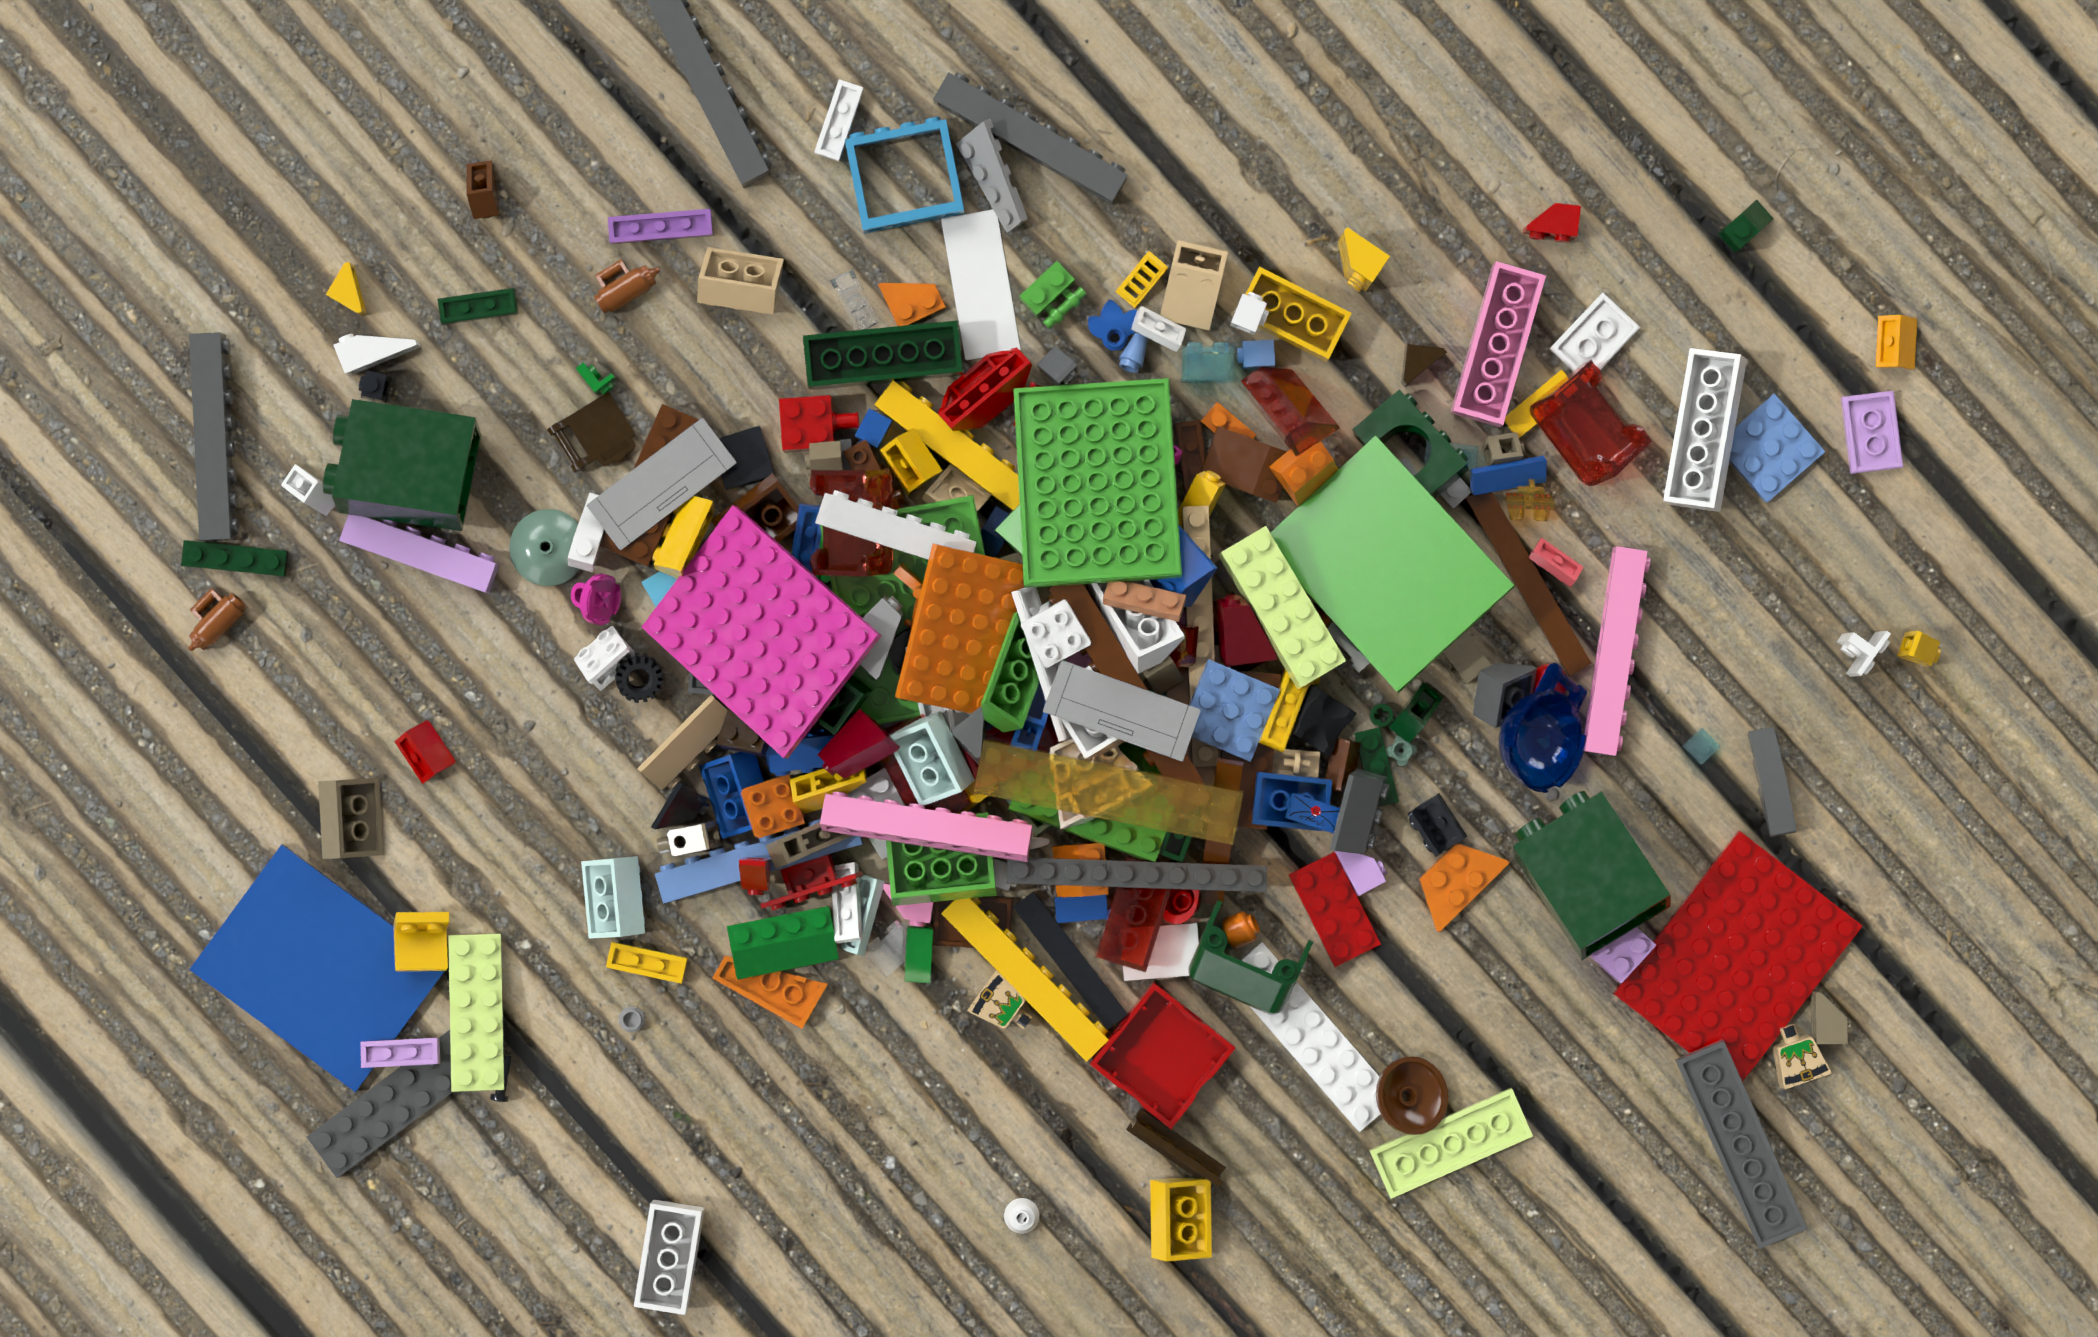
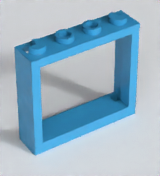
(912, 216)

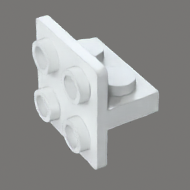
(1055, 632)
(1865, 651)
(602, 657)

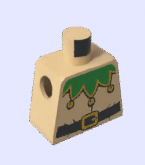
(1000, 1003)
(1798, 1059)

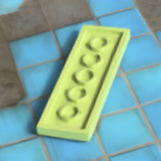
(476, 1012)
(1452, 1143)

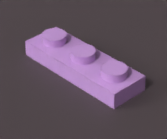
(400, 1052)

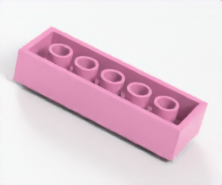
(1497, 344)

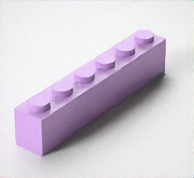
(420, 552)

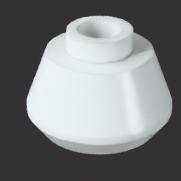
(1025, 1208)

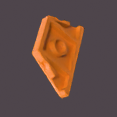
(1457, 880)

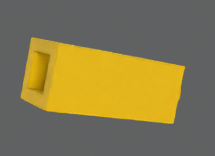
(1203, 492)

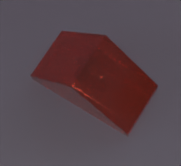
(1185, 653)

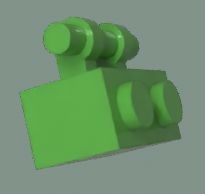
(1047, 290)

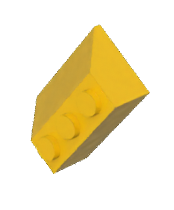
(1360, 260)
(683, 536)
(1180, 1219)

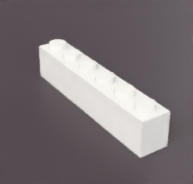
(886, 527)

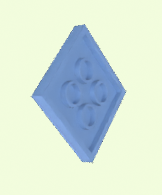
(1772, 448)
(1231, 709)

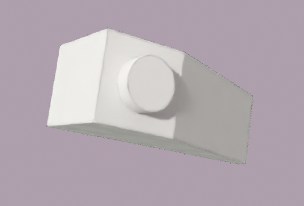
(364, 352)
(586, 540)

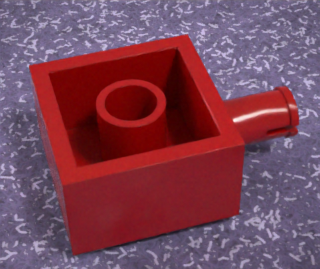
(811, 421)

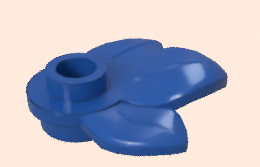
(1112, 322)

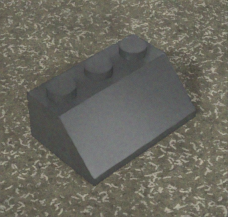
(1359, 812)

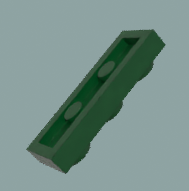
(1375, 759)

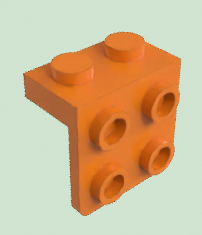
(771, 807)

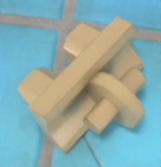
(1296, 763)

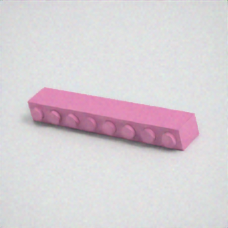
(1615, 650)
(926, 827)

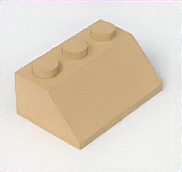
(739, 280)

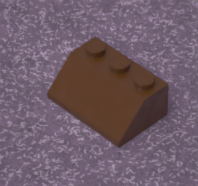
(769, 507)

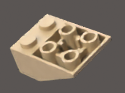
(1193, 285)

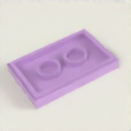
(1871, 432)

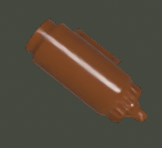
(624, 288)
(217, 620)

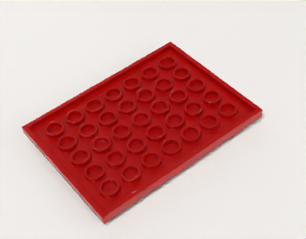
(1738, 955)

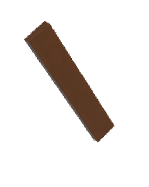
(1227, 775)

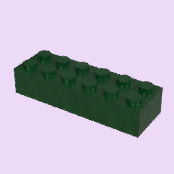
(882, 355)

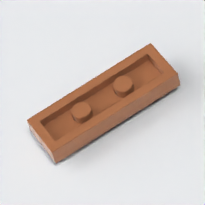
(1144, 600)

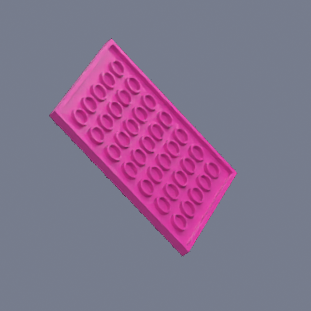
(761, 631)

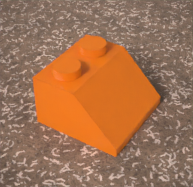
(1304, 473)
(1082, 851)

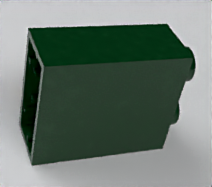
(403, 464)
(1590, 873)

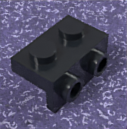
(1436, 825)

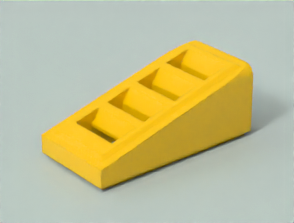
(1151, 258)

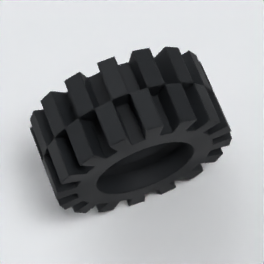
(643, 692)

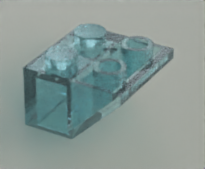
(1207, 363)

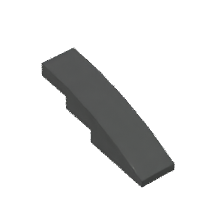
(1772, 782)

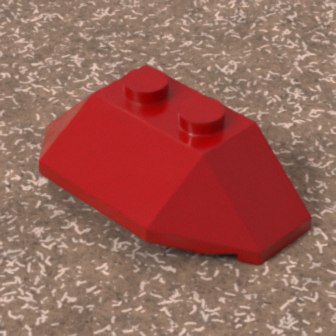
(984, 390)

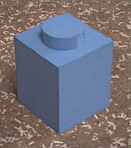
(1256, 354)

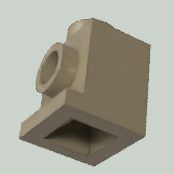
(1507, 443)

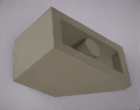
(1828, 1022)

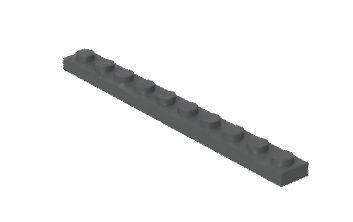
(1137, 874)

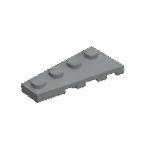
(985, 163)

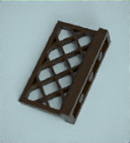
(1176, 1148)

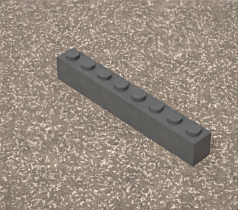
(711, 91)
(1031, 138)
(213, 436)

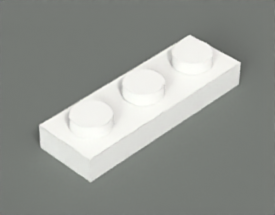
(839, 120)
(847, 907)

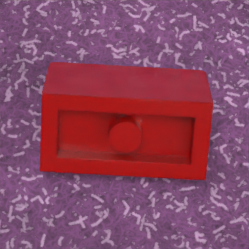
(424, 751)

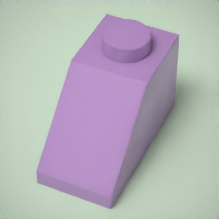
(1362, 871)

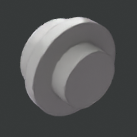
(631, 1019)

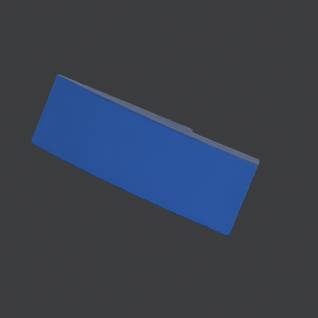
(1034, 723)

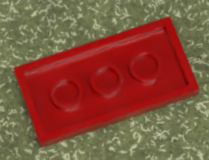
(1334, 909)

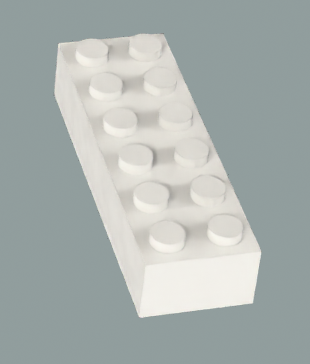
(1705, 429)

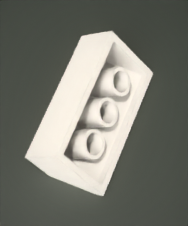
(1142, 636)

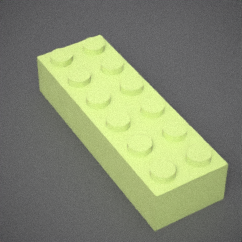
(1281, 607)

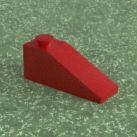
(755, 874)

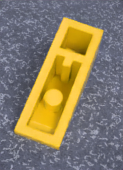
(810, 789)

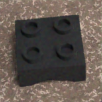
(1321, 720)

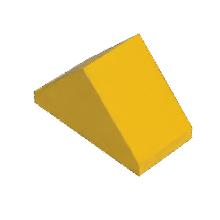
(346, 289)

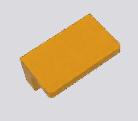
(1896, 342)

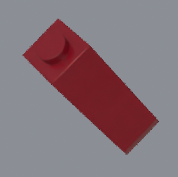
(1241, 634)
(857, 746)

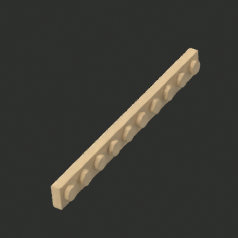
(1196, 525)

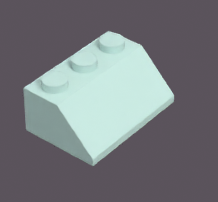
(931, 759)
(613, 897)

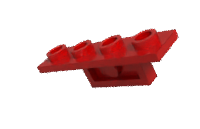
(810, 877)

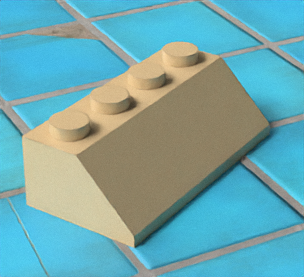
(686, 744)

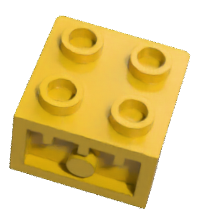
(421, 941)

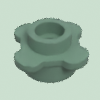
(1393, 751)

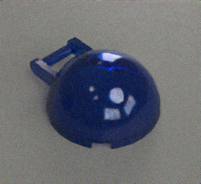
(1543, 734)

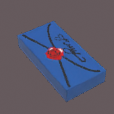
(1312, 813)

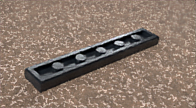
(1070, 960)

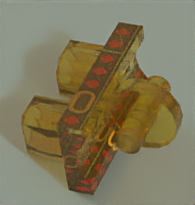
(1529, 498)

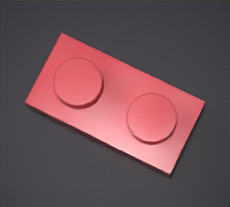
(1555, 562)

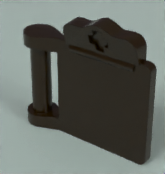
(600, 431)

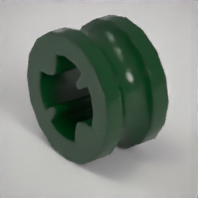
(1377, 722)

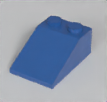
(1274, 794)

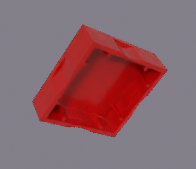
(1162, 1054)

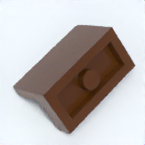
(1342, 763)

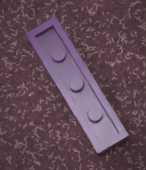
(660, 226)

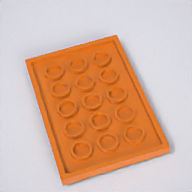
(958, 628)

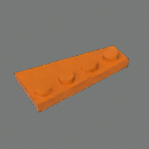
(778, 992)

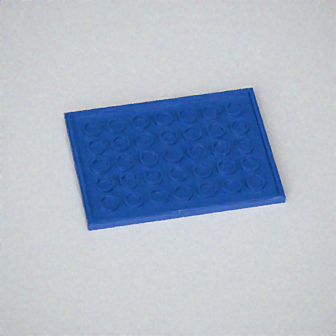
(313, 966)

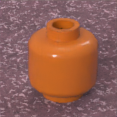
(1240, 929)

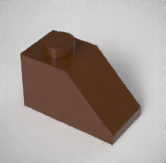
(482, 190)

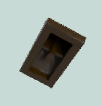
(1418, 359)

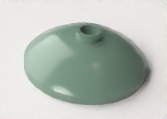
(525, 548)

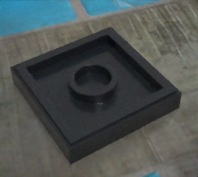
(751, 458)

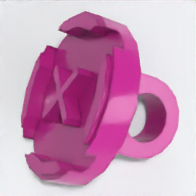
(597, 598)

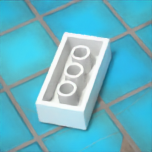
(669, 1257)

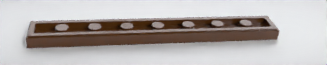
(1528, 582)

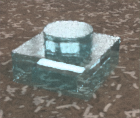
(1701, 746)

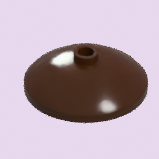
(1424, 1092)

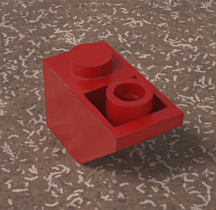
(1558, 221)

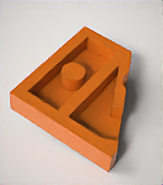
(911, 301)

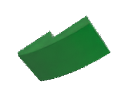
(919, 954)

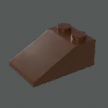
(1244, 463)

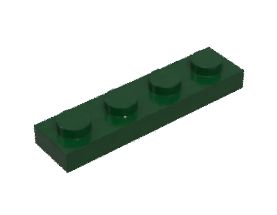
(234, 558)

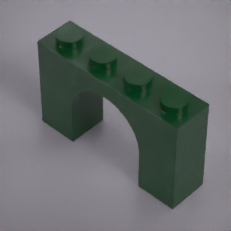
(1400, 415)

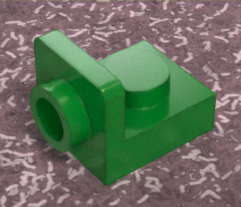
(591, 376)

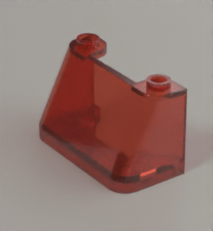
(1587, 427)
(843, 552)

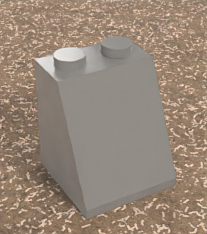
(885, 619)

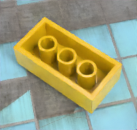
(1299, 315)

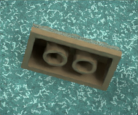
(350, 818)

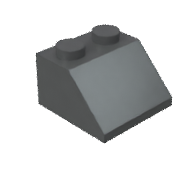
(1501, 688)

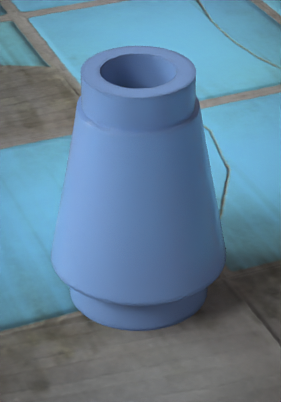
(1134, 354)

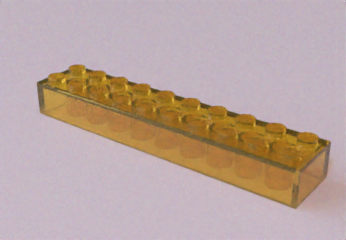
(1109, 791)

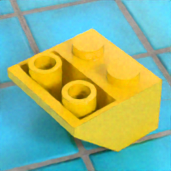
(910, 461)

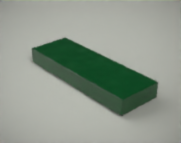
(477, 306)

